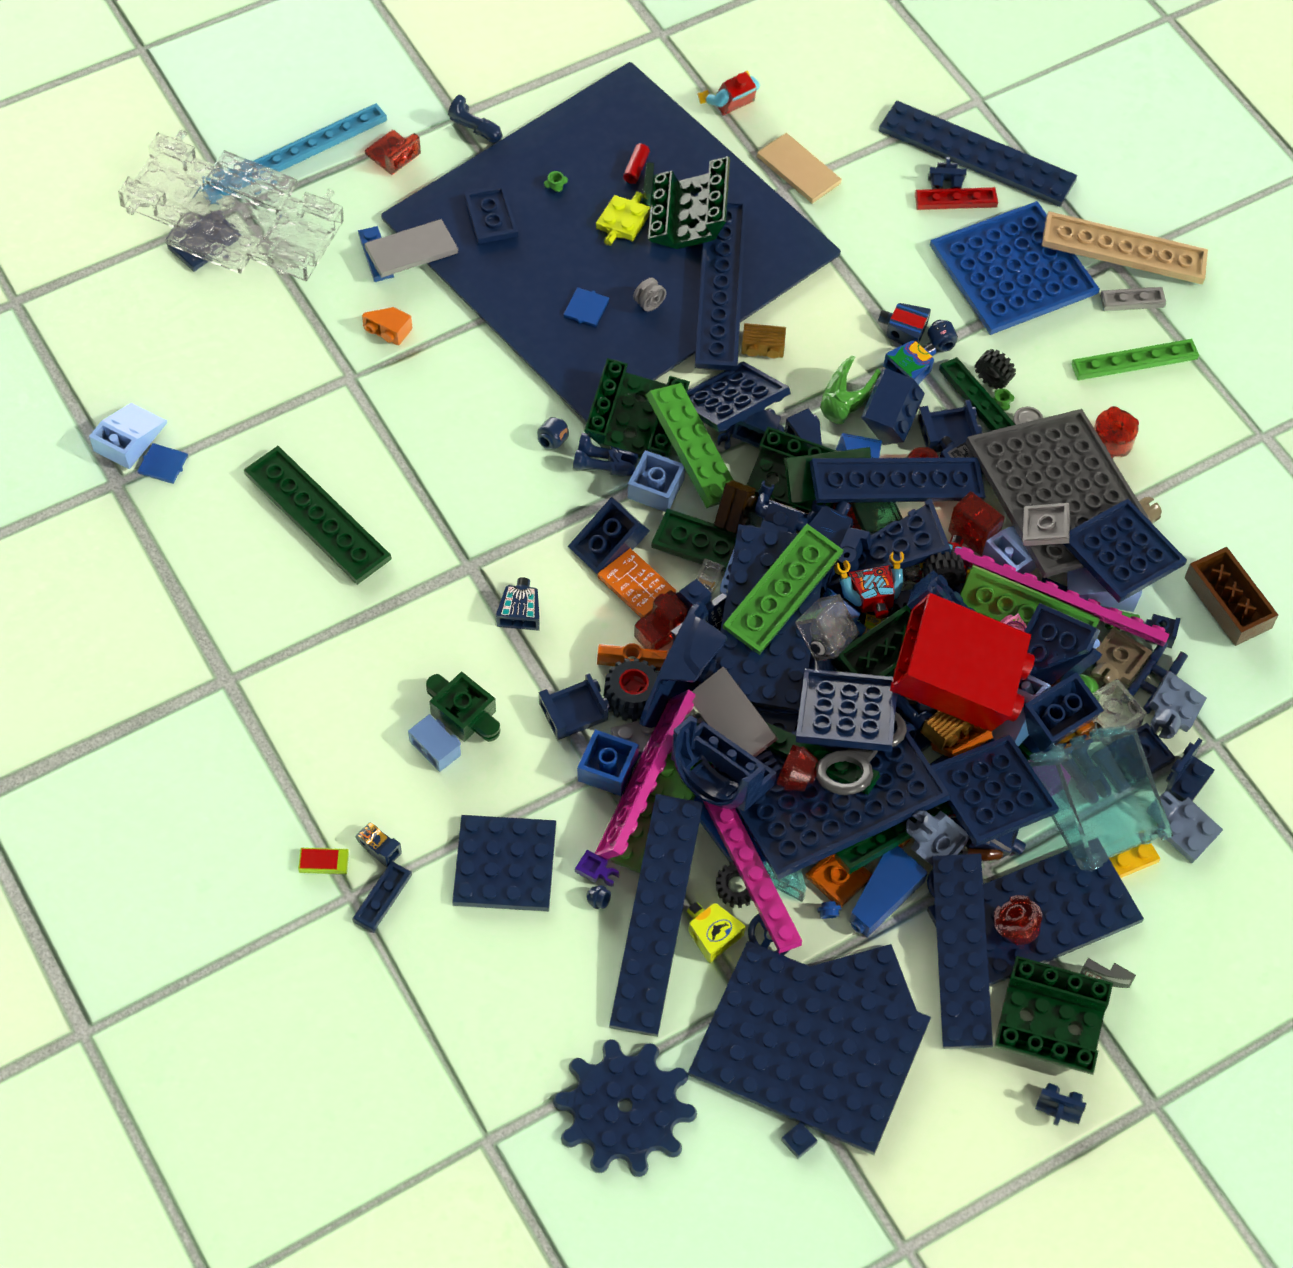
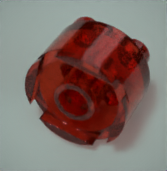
(1117, 430)

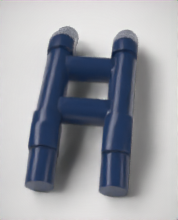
(1151, 666)

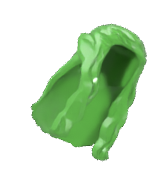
(837, 401)

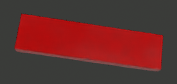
(956, 198)

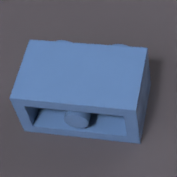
(435, 742)

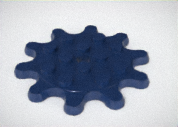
(620, 1133)

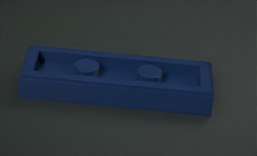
(382, 897)

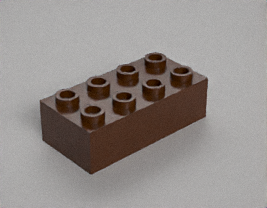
(1231, 596)

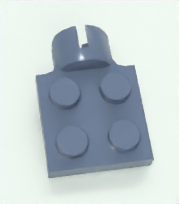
(1175, 706)
(1190, 826)
(935, 835)

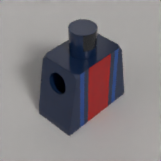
(905, 323)

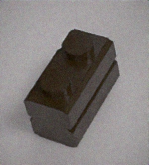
(735, 506)

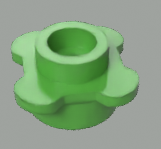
(556, 181)
(1003, 394)

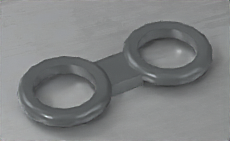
(859, 757)

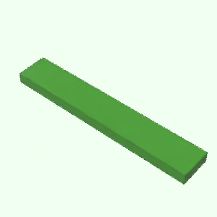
(1135, 359)

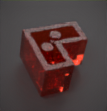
(656, 629)

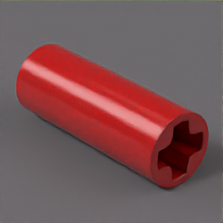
(636, 163)

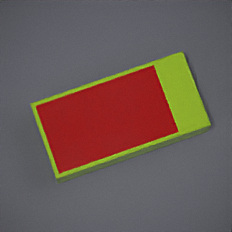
(323, 860)

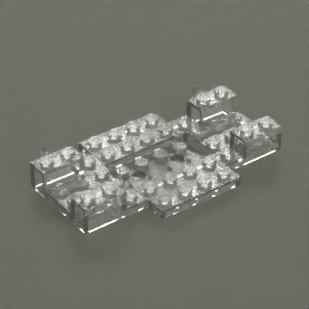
(174, 193)

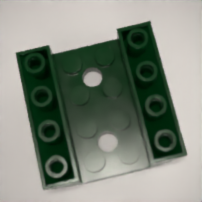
(677, 210)
(619, 411)
(773, 449)
(1055, 1001)

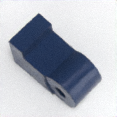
(853, 545)

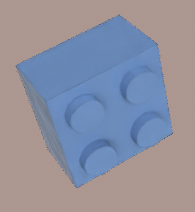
(656, 481)

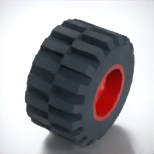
(629, 687)

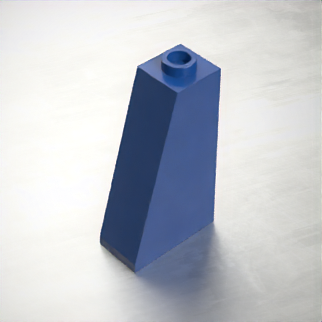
(888, 888)

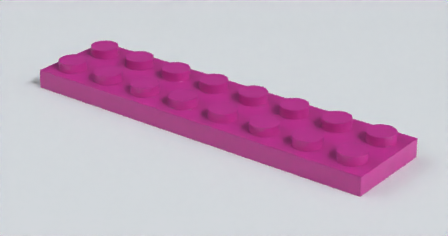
(643, 777)

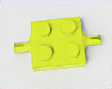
(623, 218)

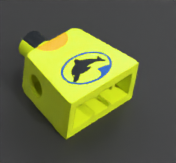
(713, 929)

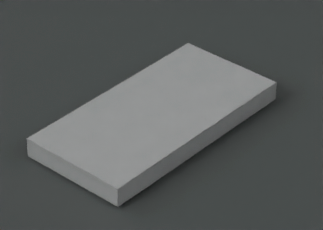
(411, 248)
(732, 714)

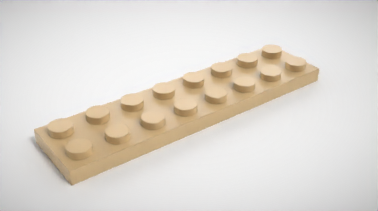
(1125, 247)

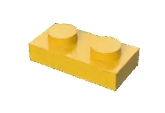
(1135, 859)

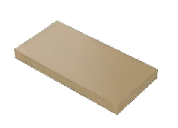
(799, 168)

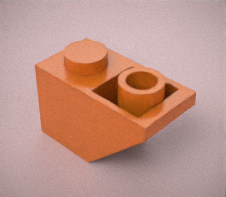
(388, 323)

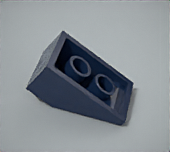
(608, 536)

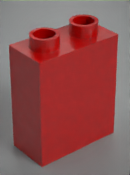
(963, 663)

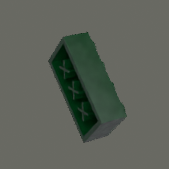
(877, 649)

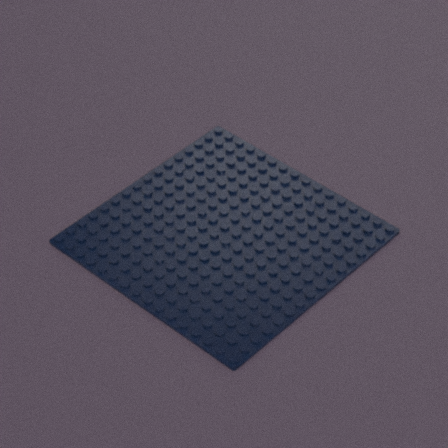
(529, 280)

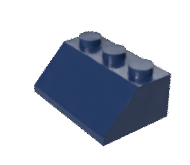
(892, 406)
(1060, 711)

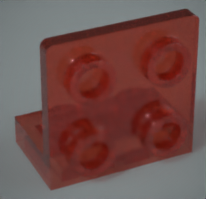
(394, 151)

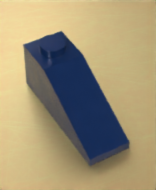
(804, 426)

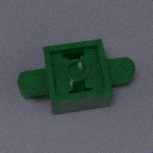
(463, 706)

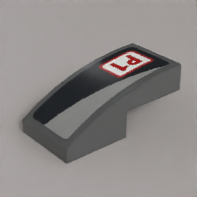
(1117, 974)

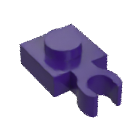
(594, 867)

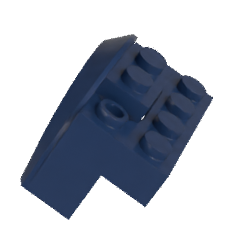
(709, 745)

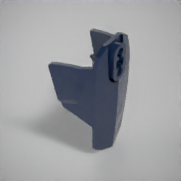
(687, 663)

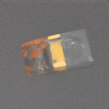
(710, 577)

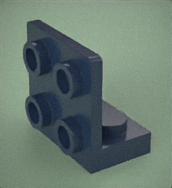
(1188, 774)

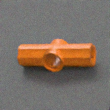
(611, 654)

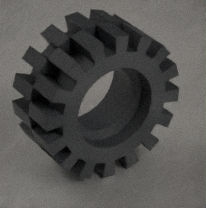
(995, 369)
(948, 566)
(725, 892)

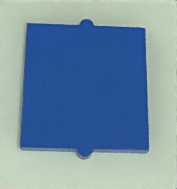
(586, 307)
(162, 463)

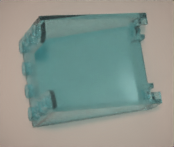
(1102, 794)

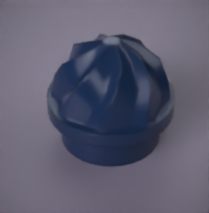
(598, 897)

